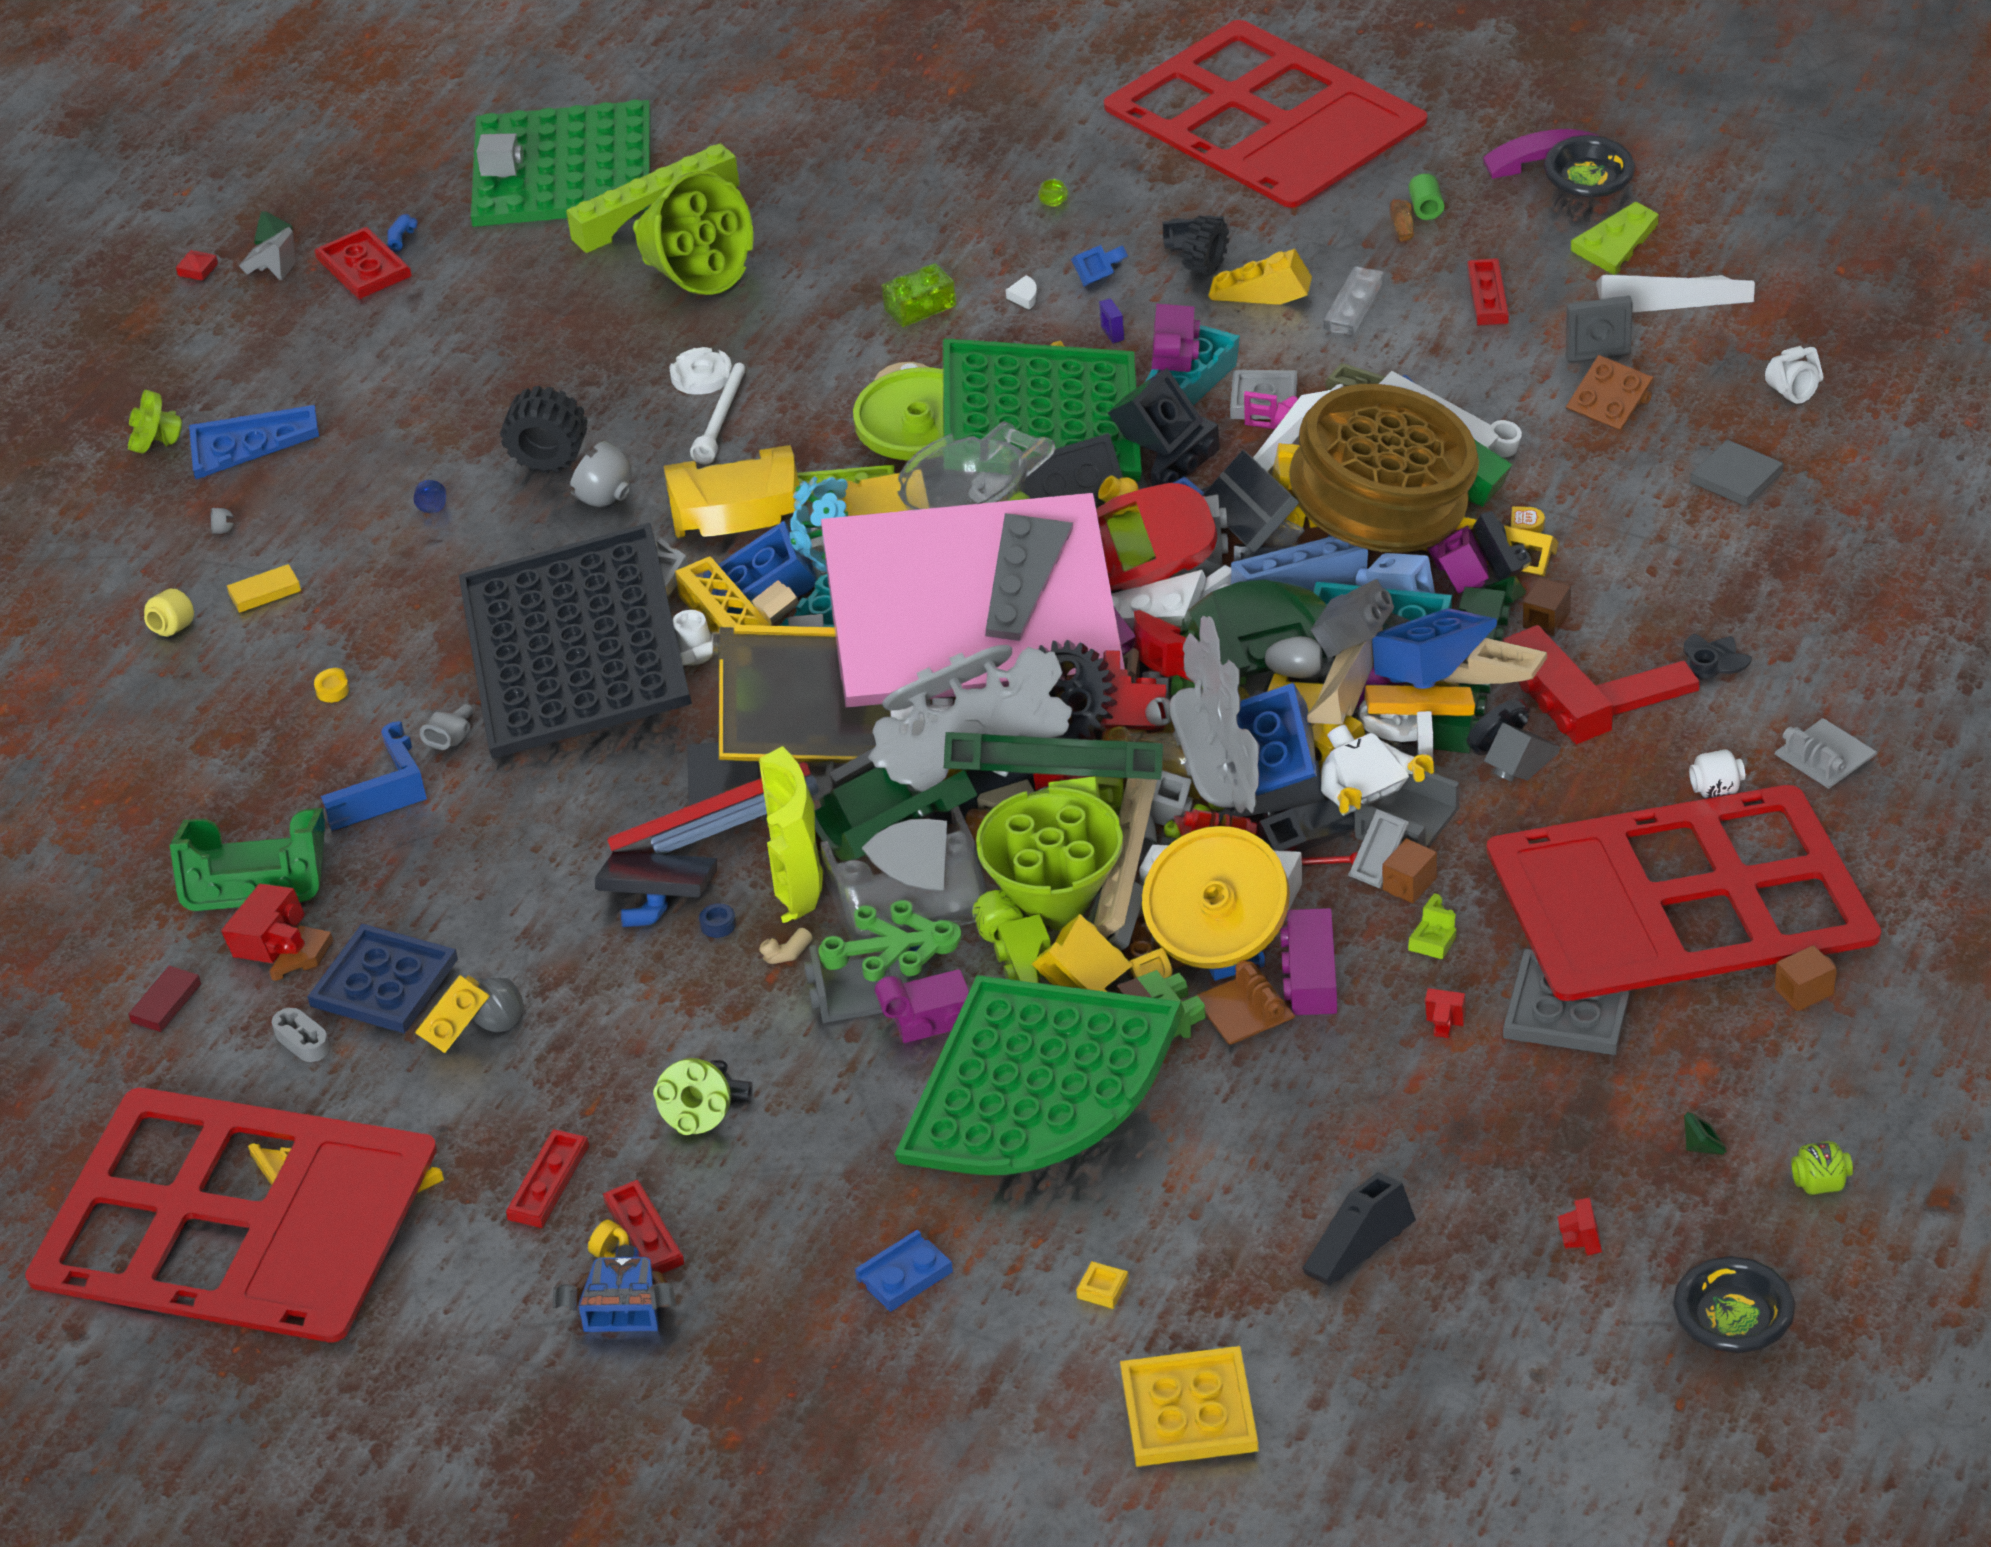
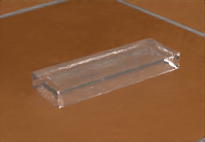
(1353, 300)

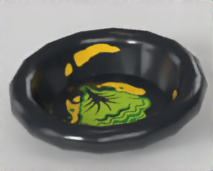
(1589, 166)
(1734, 1304)

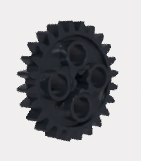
(1088, 683)

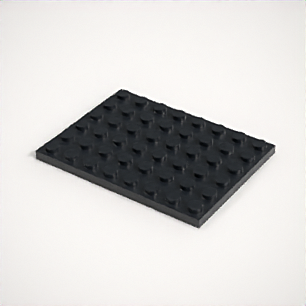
(573, 640)

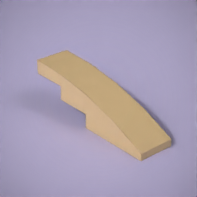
(775, 602)
(1498, 664)

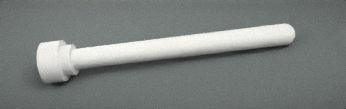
(705, 447)

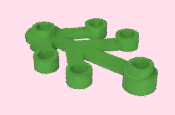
(934, 937)

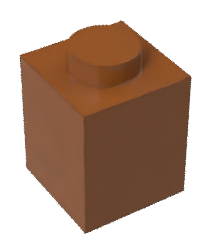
(1409, 870)
(1805, 978)

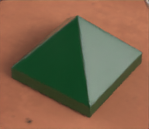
(1702, 1136)

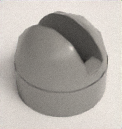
(218, 520)
(1153, 712)

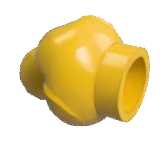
(1115, 487)

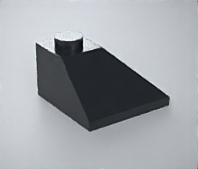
(1156, 414)

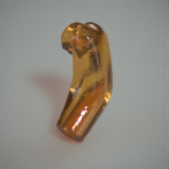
(1402, 218)

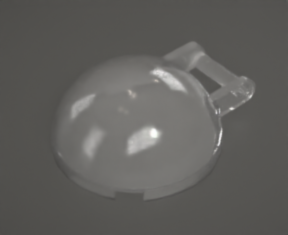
(972, 469)

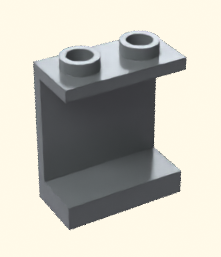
(1423, 804)
(844, 991)

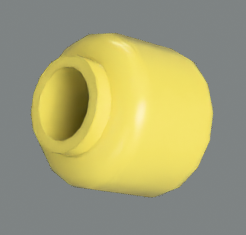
(168, 612)

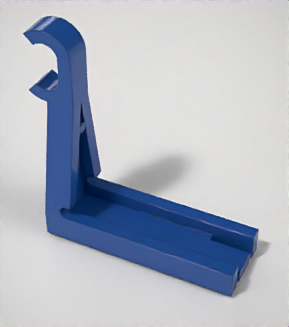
(381, 793)

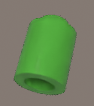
(1426, 196)

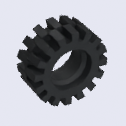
(1205, 245)

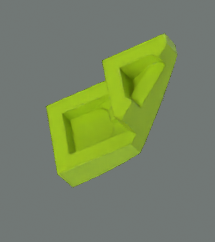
(1435, 931)

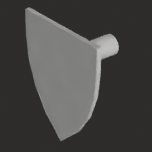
(911, 852)

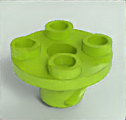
(152, 424)
(692, 1096)

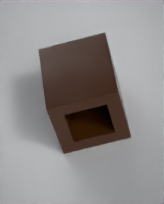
(1547, 605)

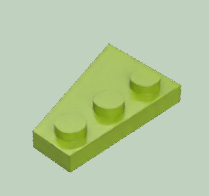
(1616, 237)

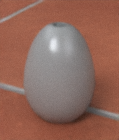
(1295, 657)

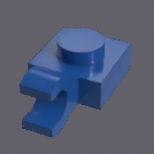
(1097, 264)

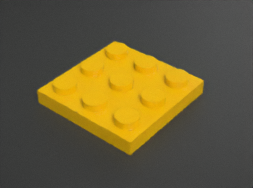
(1188, 1406)

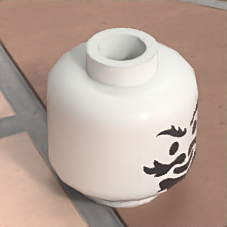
(1716, 774)

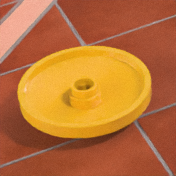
(1215, 897)

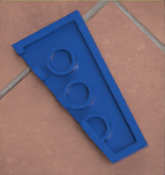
(245, 438)

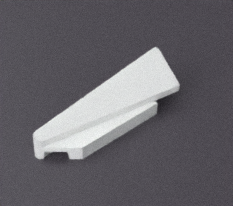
(1675, 293)
(1288, 429)

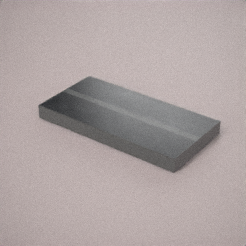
(1252, 500)

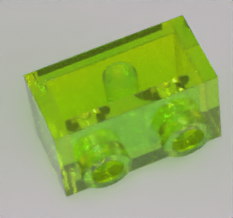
(919, 294)

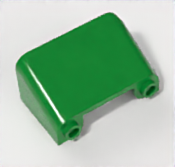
(225, 874)

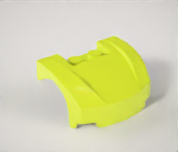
(791, 825)

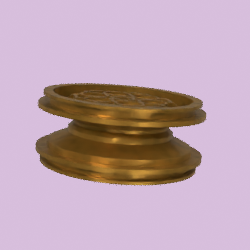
(1383, 467)

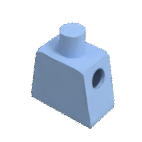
(1399, 573)

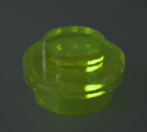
(1052, 192)

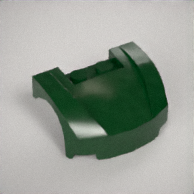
(1254, 617)
(875, 802)

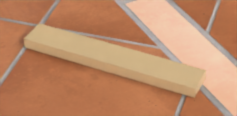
(1119, 883)

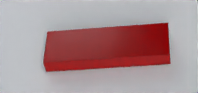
(1487, 292)
(1650, 687)
(547, 1178)
(644, 1226)

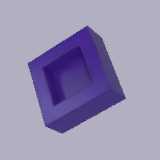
(1111, 320)

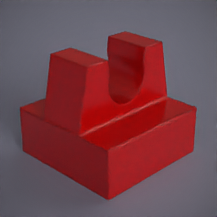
(1445, 1010)
(1580, 1228)

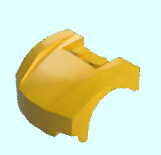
(732, 495)

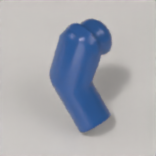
(395, 232)
(647, 914)

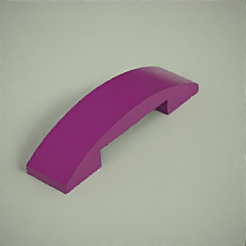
(1508, 157)

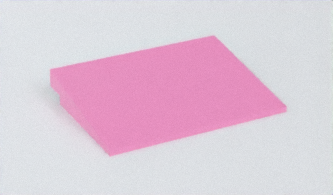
(921, 587)

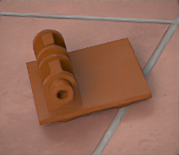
(1610, 393)
(1244, 1005)

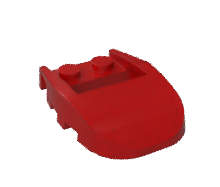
(1176, 525)

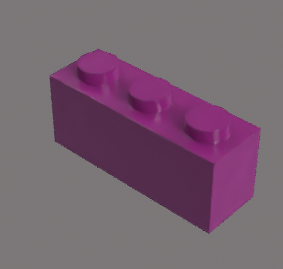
(1309, 962)

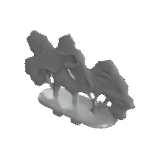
(1013, 710)
(1206, 726)

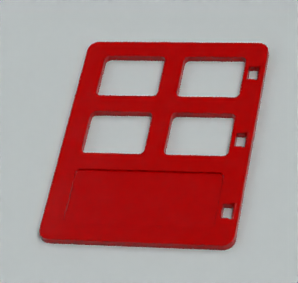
(1299, 147)
(1603, 922)
(307, 1243)

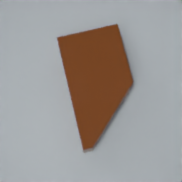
(315, 947)

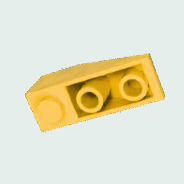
(1268, 281)

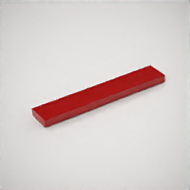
(690, 813)

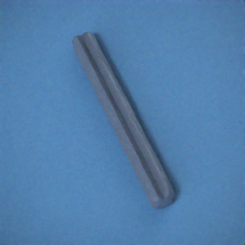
(716, 822)

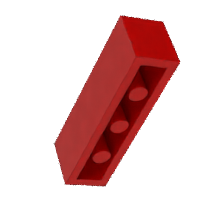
(1564, 690)

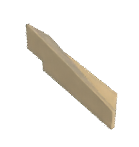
(1343, 684)

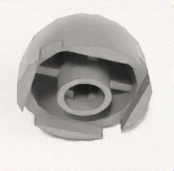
(603, 477)

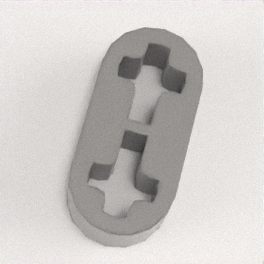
(295, 1039)

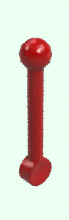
(1329, 860)

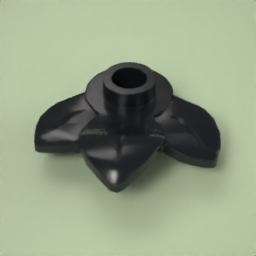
(1714, 657)

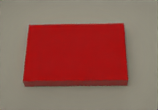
(362, 263)

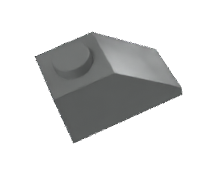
(1519, 753)

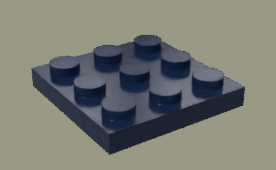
(383, 978)

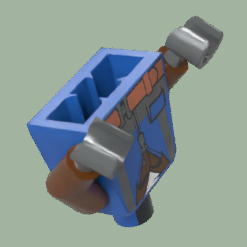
(618, 1294)

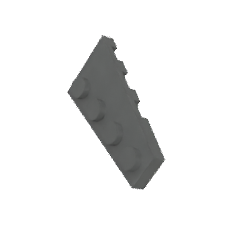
(1022, 571)

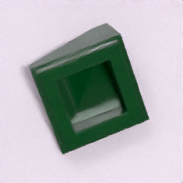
(268, 227)
(1511, 586)

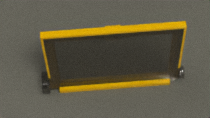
(789, 693)

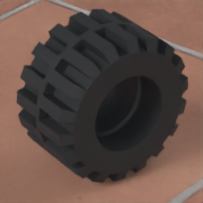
(548, 411)

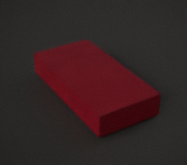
(164, 998)

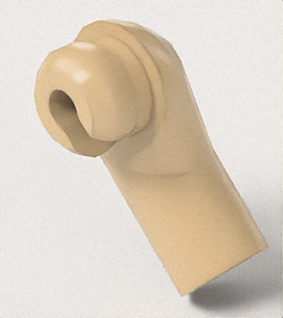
(786, 952)

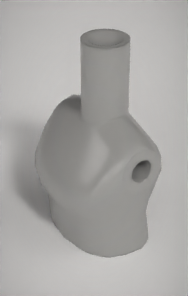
(447, 728)

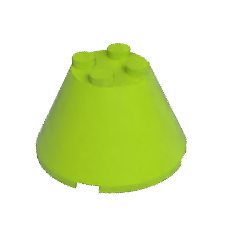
(697, 233)
(1050, 851)

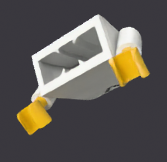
(1366, 769)

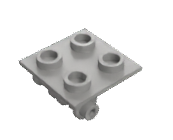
(1824, 752)

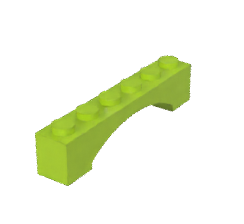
(597, 220)
(1019, 947)

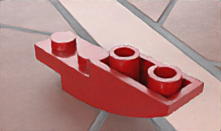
(1159, 645)

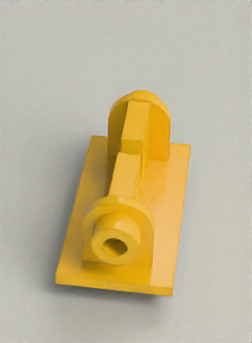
(452, 1013)

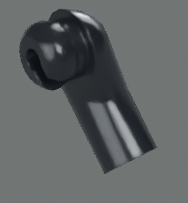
(738, 1088)

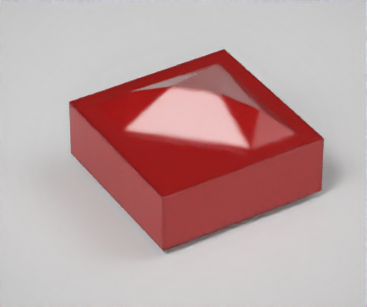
(197, 265)

